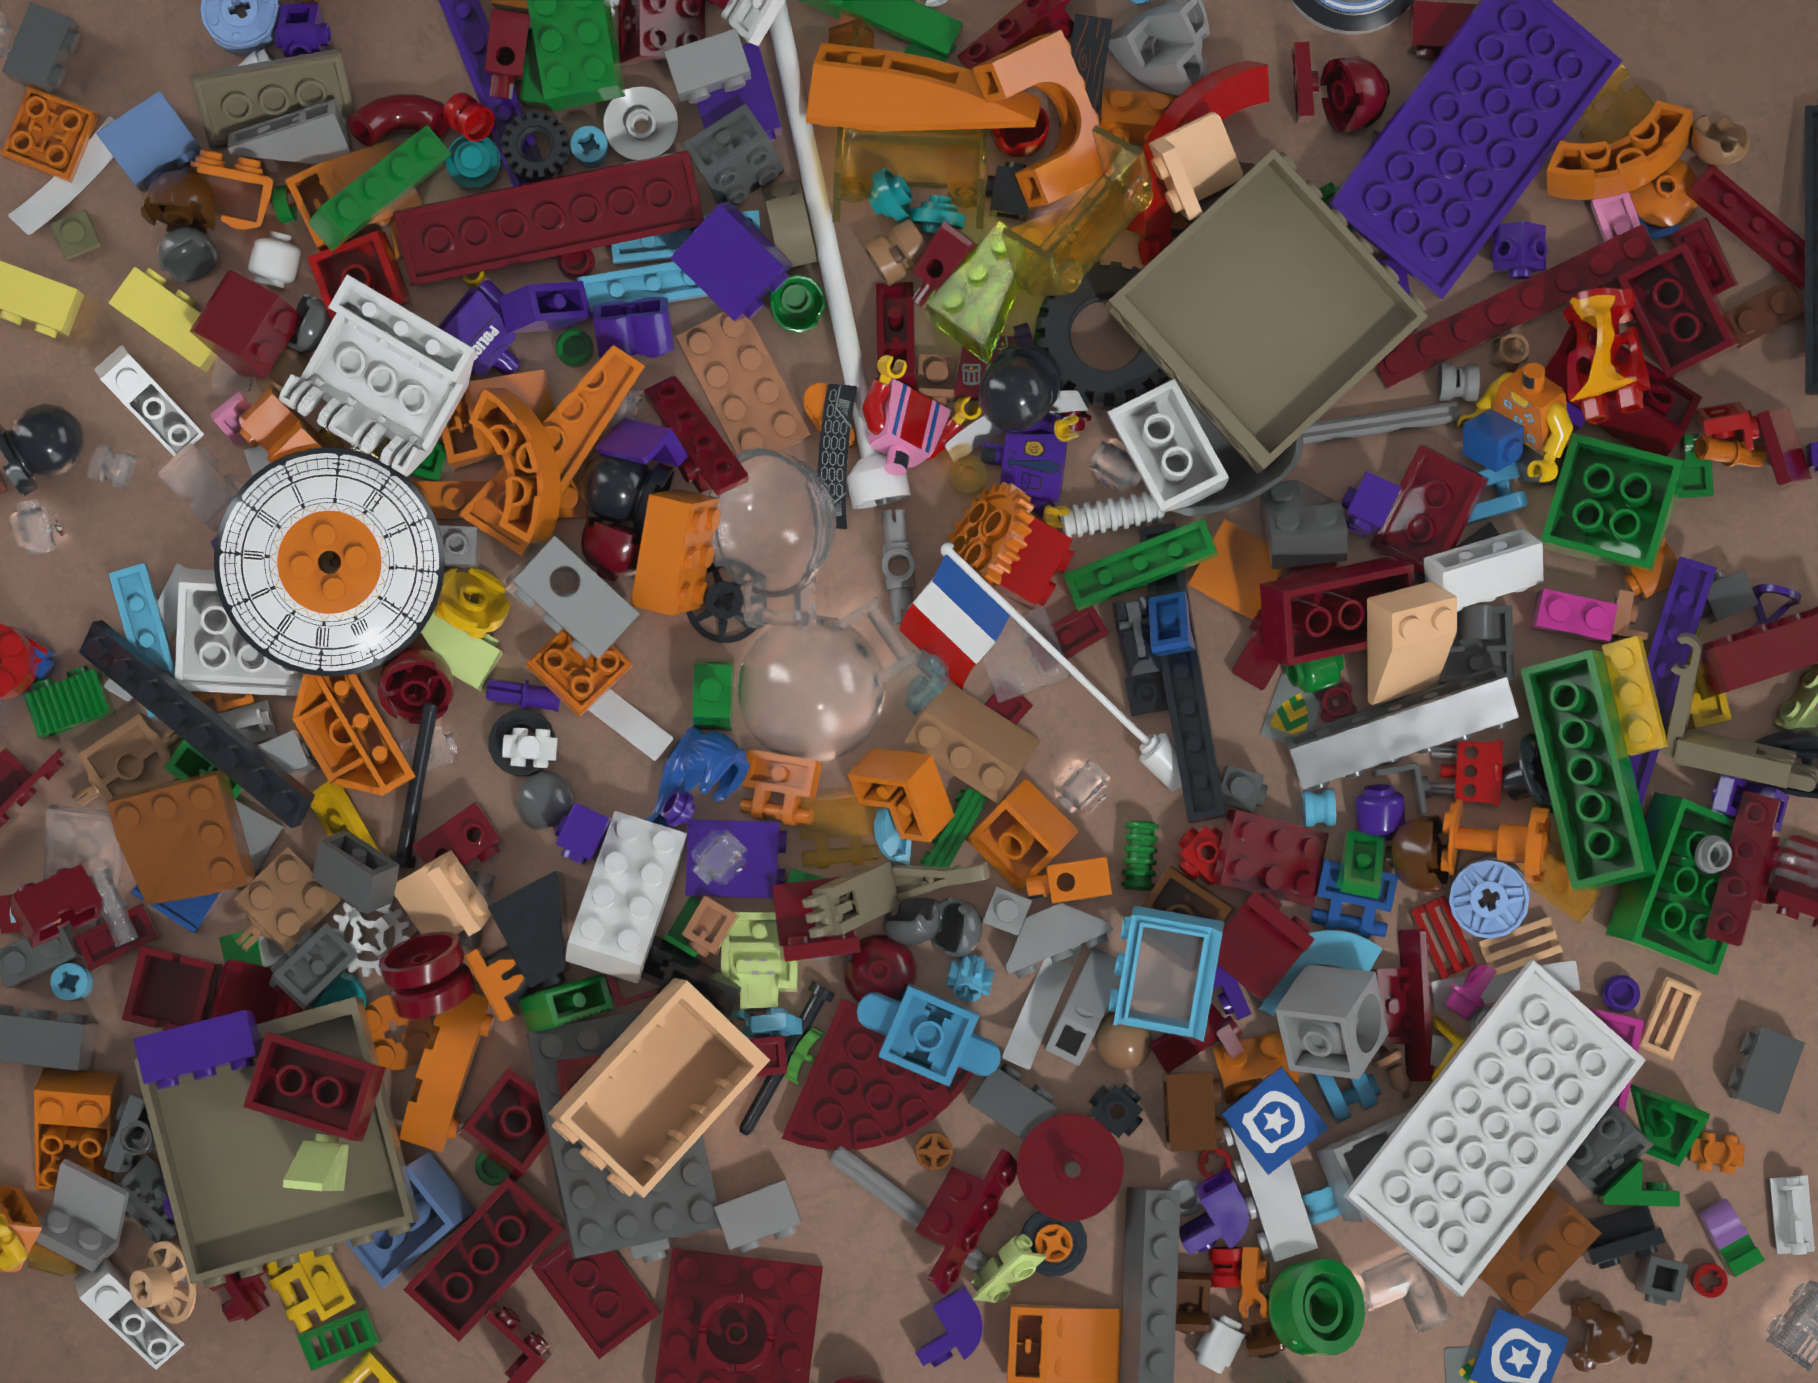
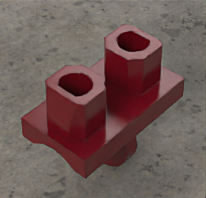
(245, 1294)

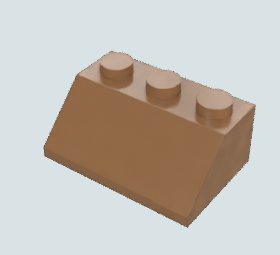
(972, 742)

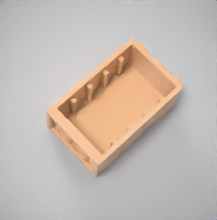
(657, 1088)

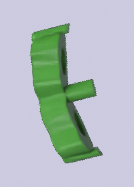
(801, 1054)

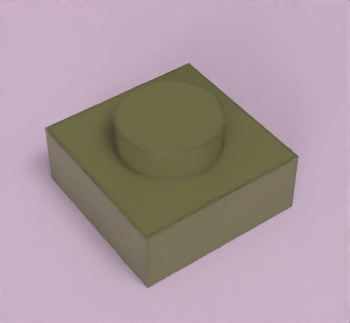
(76, 235)

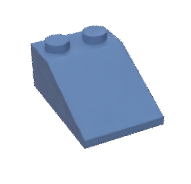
(150, 140)
(440, 1212)

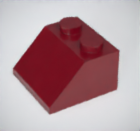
(246, 325)

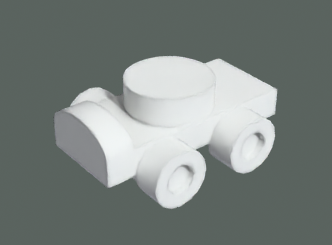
(522, 747)

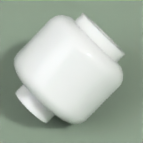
(274, 259)

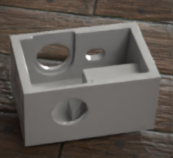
(591, 615)
(1349, 1156)

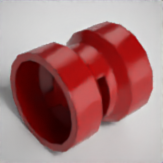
(468, 117)
(1225, 1275)

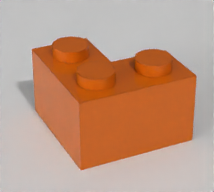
(277, 427)
(908, 787)

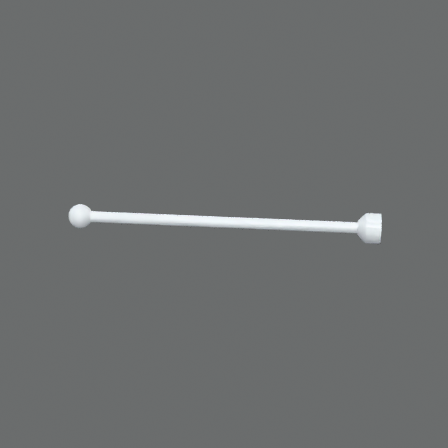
(868, 480)

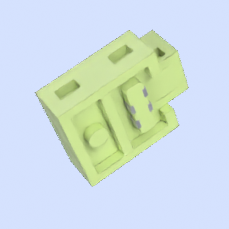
(754, 963)

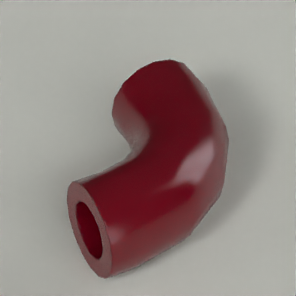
(396, 114)

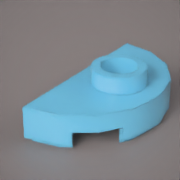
(888, 839)

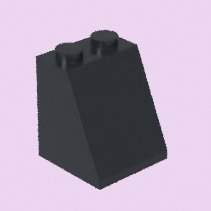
(537, 929)

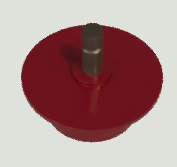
(1070, 1167)

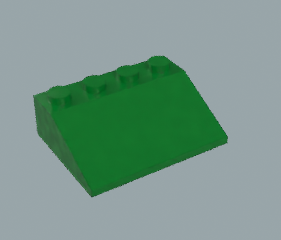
(1673, 907)

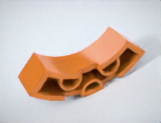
(1616, 168)
(530, 461)
(443, 1073)

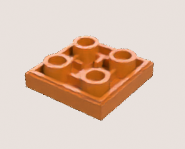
(49, 134)
(1237, 572)
(573, 677)

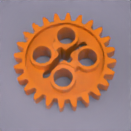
(993, 531)

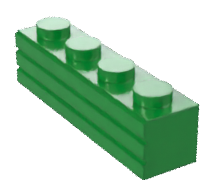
(953, 835)

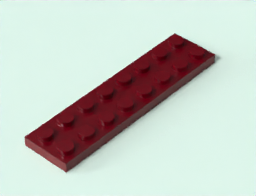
(549, 218)

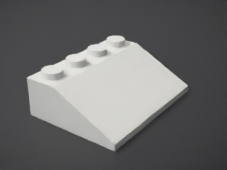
(213, 653)

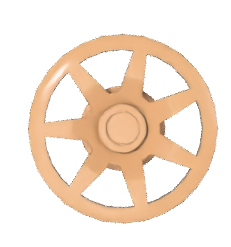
(159, 1284)

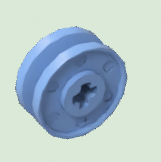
(244, 34)
(1481, 917)

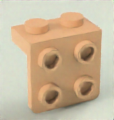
(1195, 163)
(442, 897)

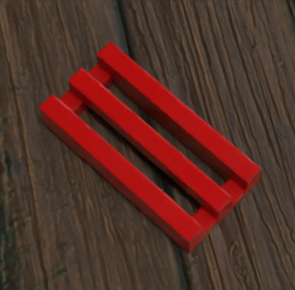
(1456, 967)

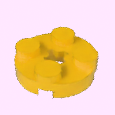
(470, 617)

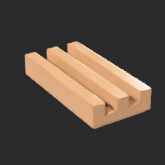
(1550, 935)
(1653, 1015)

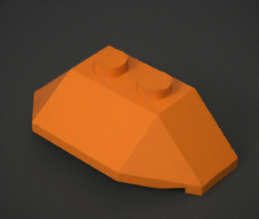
(348, 735)

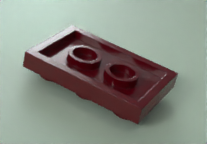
(1429, 508)
(1270, 857)
(596, 1296)

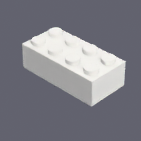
(625, 897)

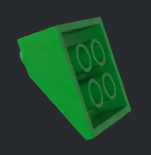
(1612, 503)

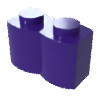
(634, 327)

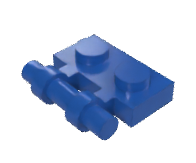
(1335, 919)

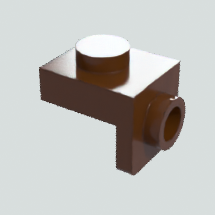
(1193, 1302)
(1259, 1334)

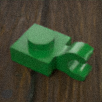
(1698, 474)

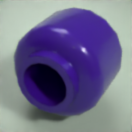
(1380, 811)

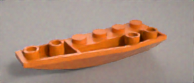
(905, 93)

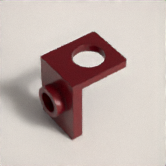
(615, 991)

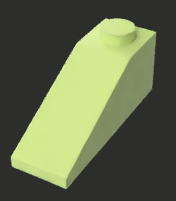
(319, 1165)

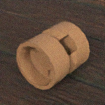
(907, 242)

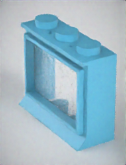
(1166, 972)

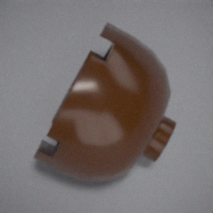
(181, 200)
(1418, 853)

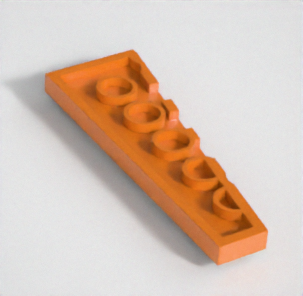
(573, 433)

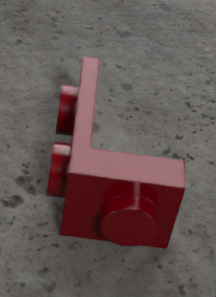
(1176, 1049)

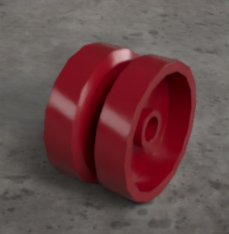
(427, 975)

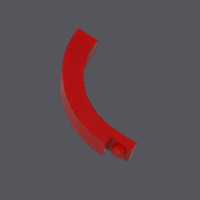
(1218, 92)

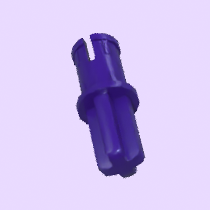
(522, 694)

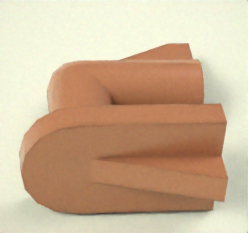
(1399, 1079)

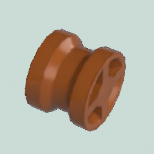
(933, 1156)

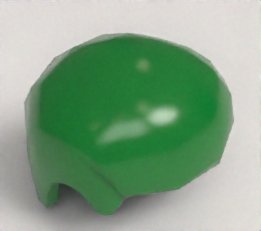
(797, 303)

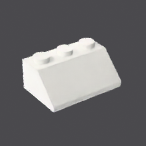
(1169, 447)

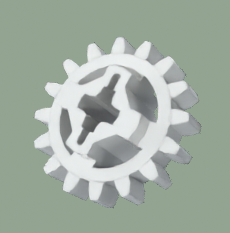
(383, 924)

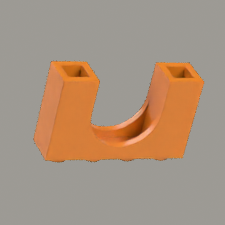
(1048, 66)

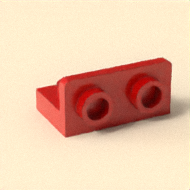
(1725, 418)

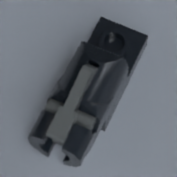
(1139, 665)

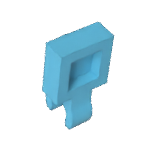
(774, 1022)

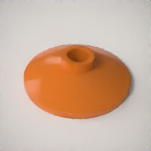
(1664, 208)

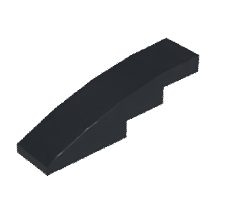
(669, 962)

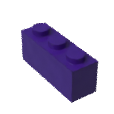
(198, 1049)

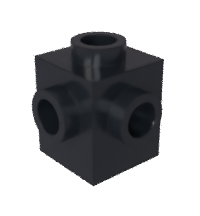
(1105, 1098)

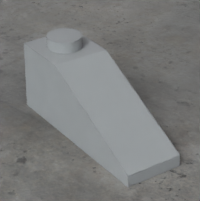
(300, 136)

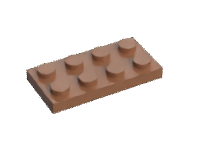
(742, 384)

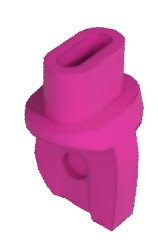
(1467, 998)

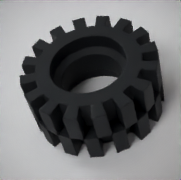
(528, 125)

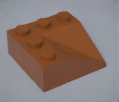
(183, 838)
(1538, 1252)

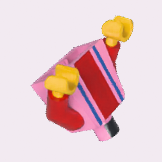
(907, 423)

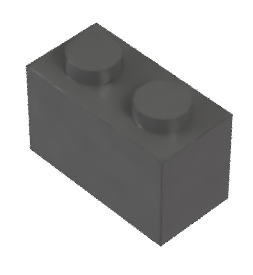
(41, 49)
(355, 871)
(23, 963)
(1765, 1069)
(1011, 1102)

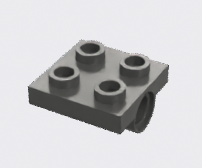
(1481, 642)
(128, 1144)

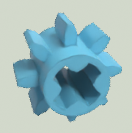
(970, 978)

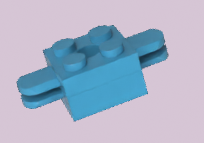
(928, 1034)

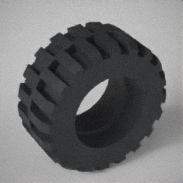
(1053, 334)

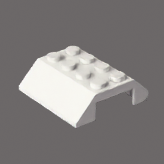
(382, 377)

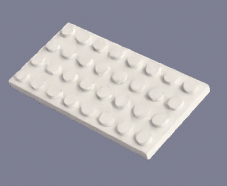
(1494, 1128)

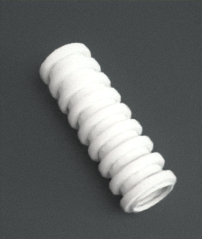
(1111, 515)

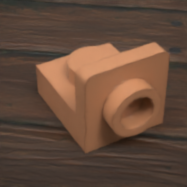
(937, 377)
(1626, 615)
(709, 927)

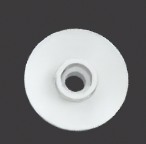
(639, 105)

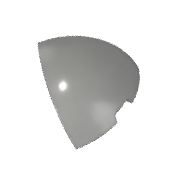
(1164, 45)

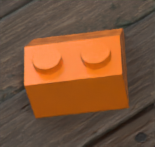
(1022, 834)

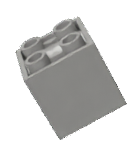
(1332, 1021)

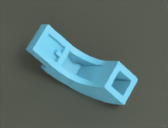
(1329, 948)

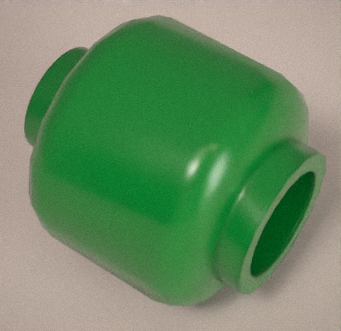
(1316, 674)

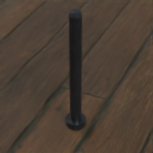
(415, 789)
(771, 1082)

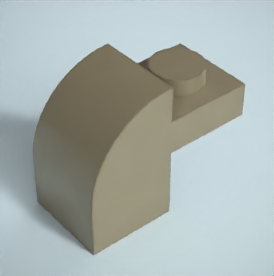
(790, 222)

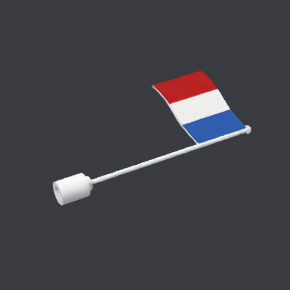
(961, 621)

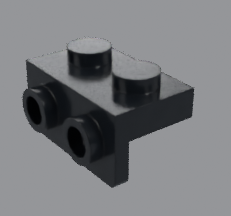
(1623, 1234)

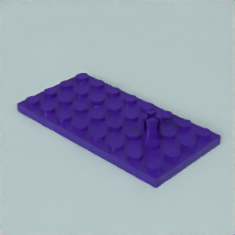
(1473, 136)

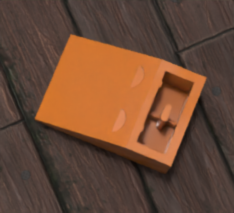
(325, 180)
(465, 442)
(73, 1121)
(1063, 1344)

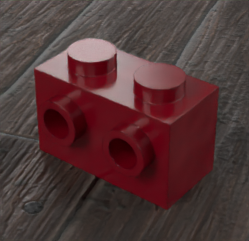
(466, 834)

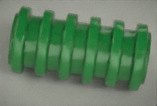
(1140, 855)

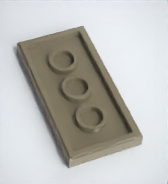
(269, 89)

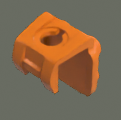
(244, 170)

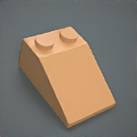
(1408, 639)

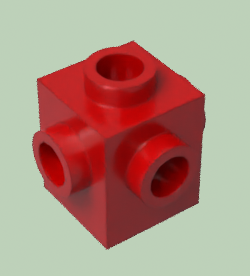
(1190, 853)

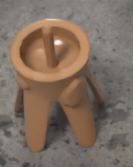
(1512, 349)

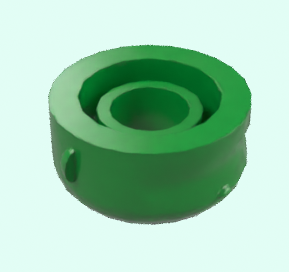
(1335, 1303)

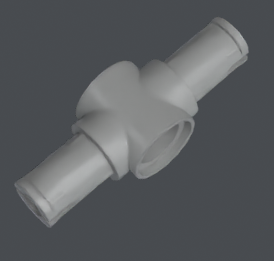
(897, 546)

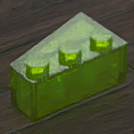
(977, 297)

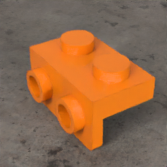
(1132, 113)
(1259, 1060)

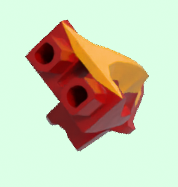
(1609, 377)

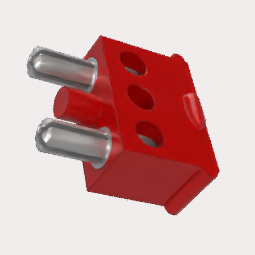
(1488, 772)

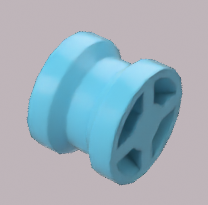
(589, 154)
(1319, 807)
(78, 978)
(1320, 1204)

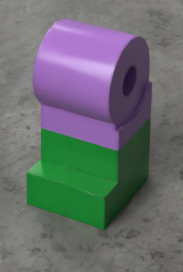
(1730, 1238)

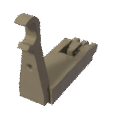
(1724, 753)
(878, 890)

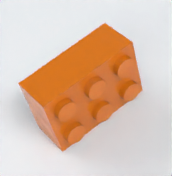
(675, 552)

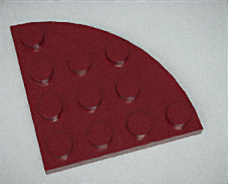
(860, 1098)

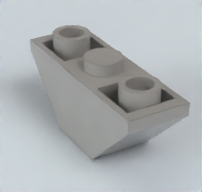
(1053, 935)

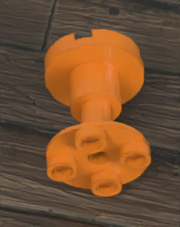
(1511, 842)

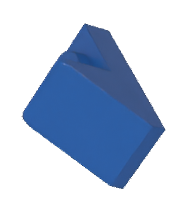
(1170, 624)

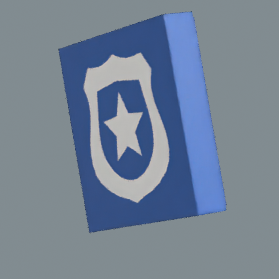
(1274, 1120)
(1517, 1351)

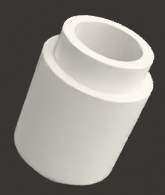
(1219, 1344)

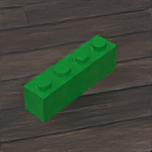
(379, 188)

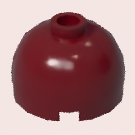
(1355, 93)
(610, 548)
(412, 680)
(879, 967)

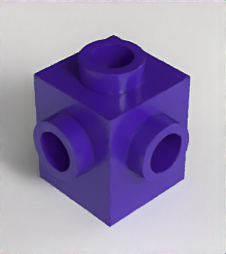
(299, 37)
(1519, 249)

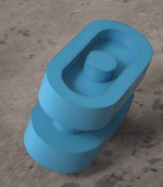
(1507, 500)
(1362, 1090)

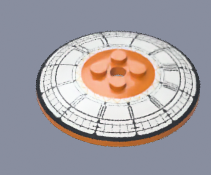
(272, 573)

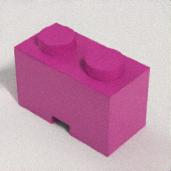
(1573, 616)

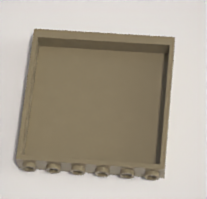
(1266, 310)
(231, 1161)

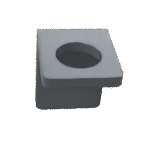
(1420, 783)

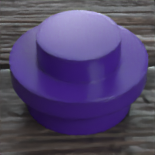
(678, 808)
(1620, 993)

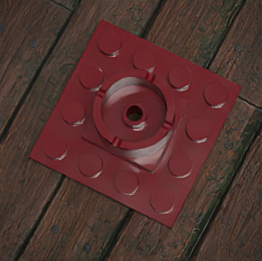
(720, 1291)

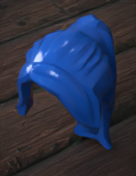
(703, 760)

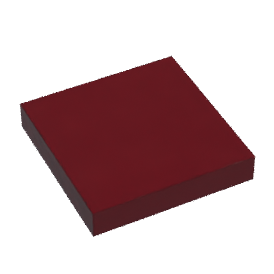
(1783, 446)

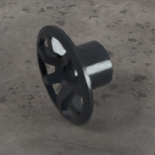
(725, 603)
(1527, 776)

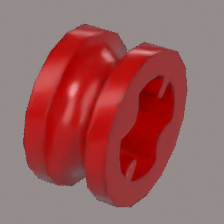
(1204, 1159)
(1715, 1290)

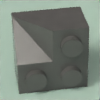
(1302, 526)

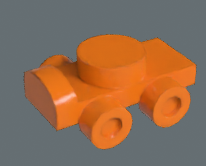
(1709, 1152)

